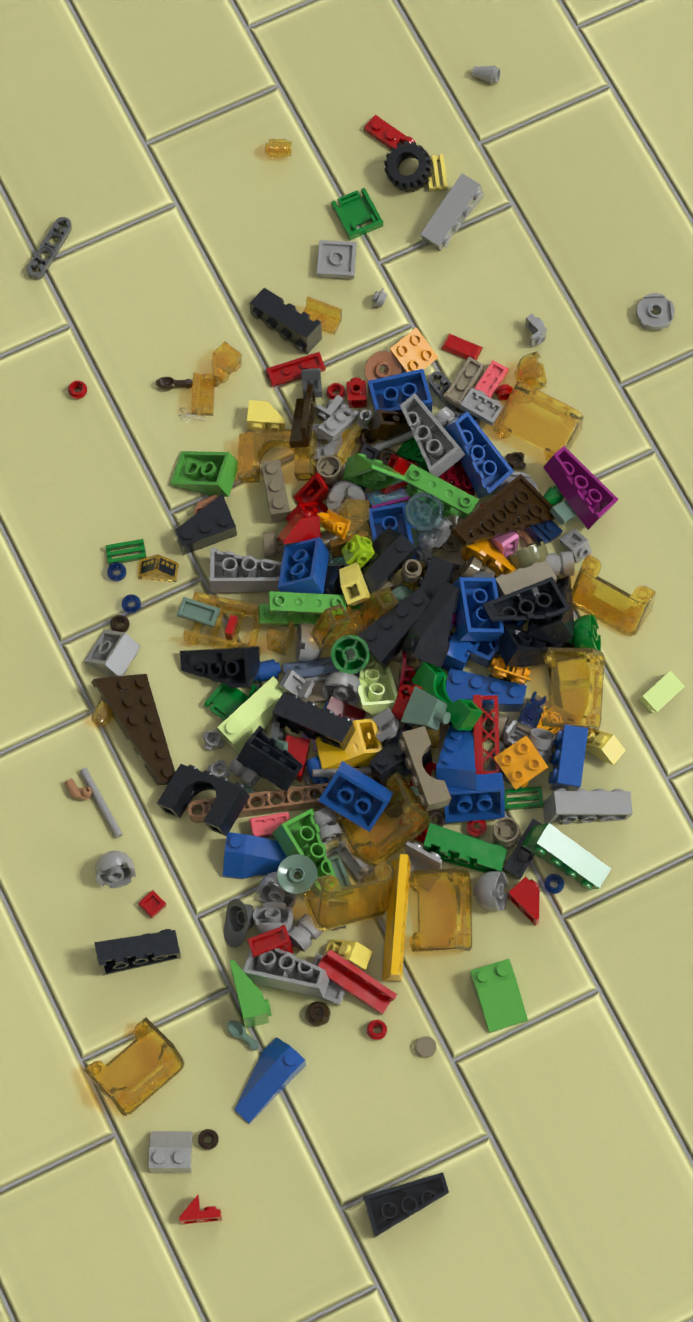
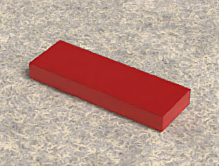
(292, 369)

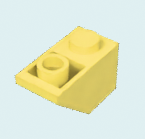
(264, 417)
(353, 584)
(604, 746)
(351, 951)

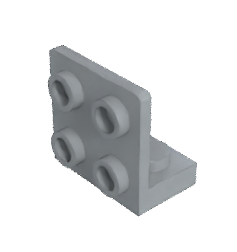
(422, 859)

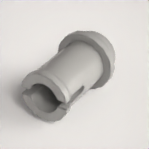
(364, 418)

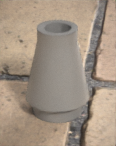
(487, 73)

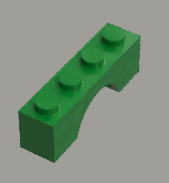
(463, 711)

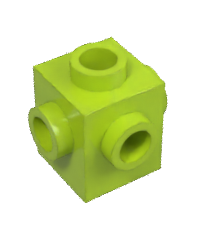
(358, 550)

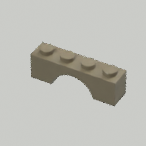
(432, 792)

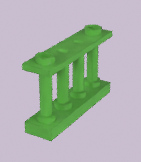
(454, 501)
(296, 608)

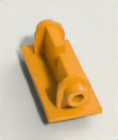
(334, 523)

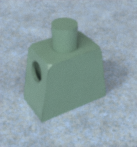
(425, 711)

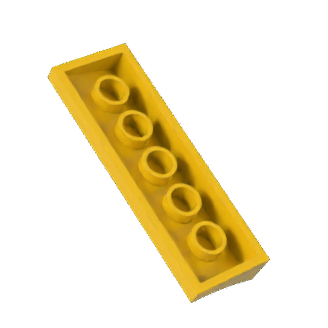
(396, 921)

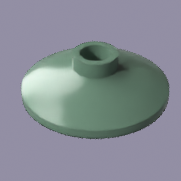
(296, 864)

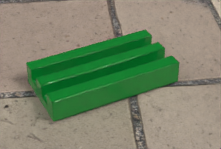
(123, 545)
(518, 806)

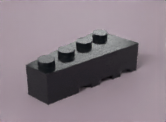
(313, 721)
(400, 1202)

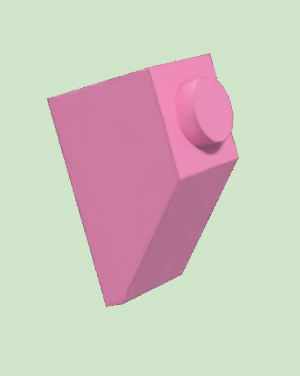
(506, 543)

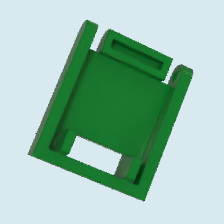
(356, 211)
(227, 700)

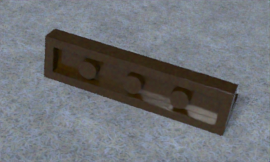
(303, 420)

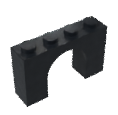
(189, 782)

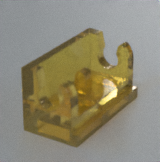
(203, 395)

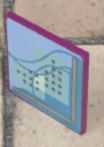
(378, 498)

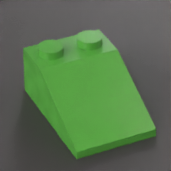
(205, 472)
(370, 473)
(498, 995)
(251, 1000)

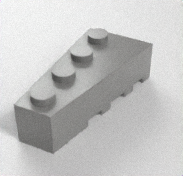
(452, 212)
(587, 806)

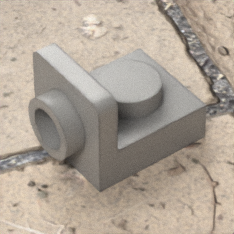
(332, 406)
(576, 543)

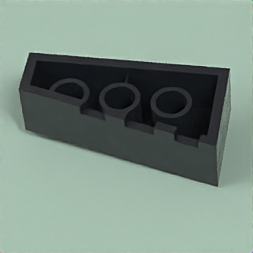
(286, 320)
(390, 630)
(137, 951)

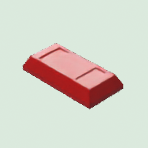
(461, 347)
(269, 941)

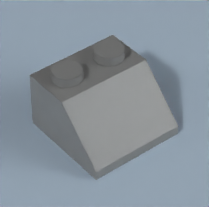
(112, 653)
(170, 1152)

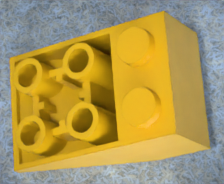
(359, 751)

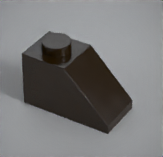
(388, 424)

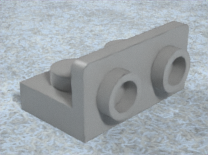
(482, 406)

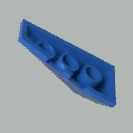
(250, 856)
(272, 1073)

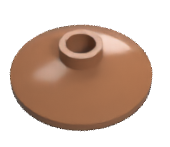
(385, 359)

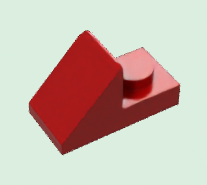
(193, 1214)

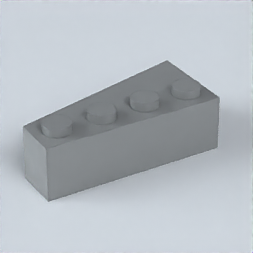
(433, 440)
(242, 573)
(286, 972)

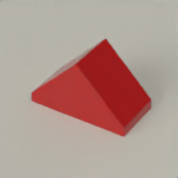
(312, 491)

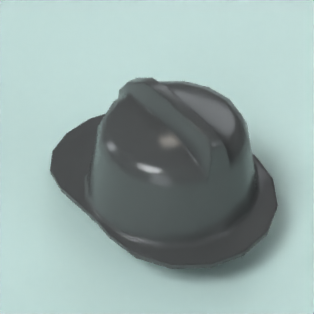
(237, 922)

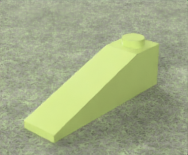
(376, 688)
(251, 715)

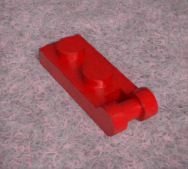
(386, 133)

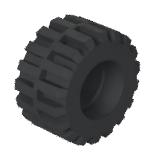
(401, 153)

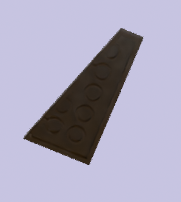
(508, 511)
(138, 718)

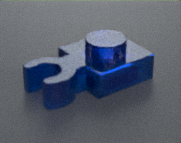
(531, 712)

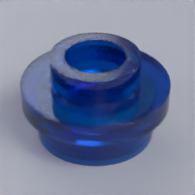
(116, 566)
(128, 599)
(554, 878)

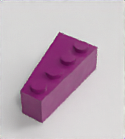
(579, 487)

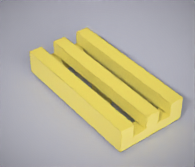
(436, 188)

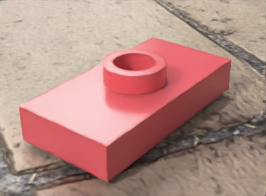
(492, 378)
(265, 825)

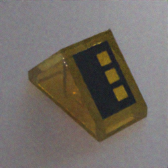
(158, 568)

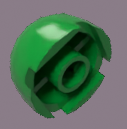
(585, 633)
(350, 654)

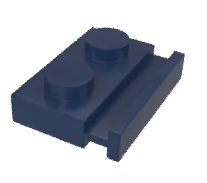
(544, 532)

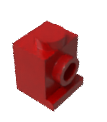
(356, 393)

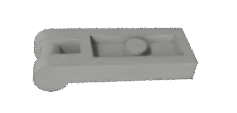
(338, 423)

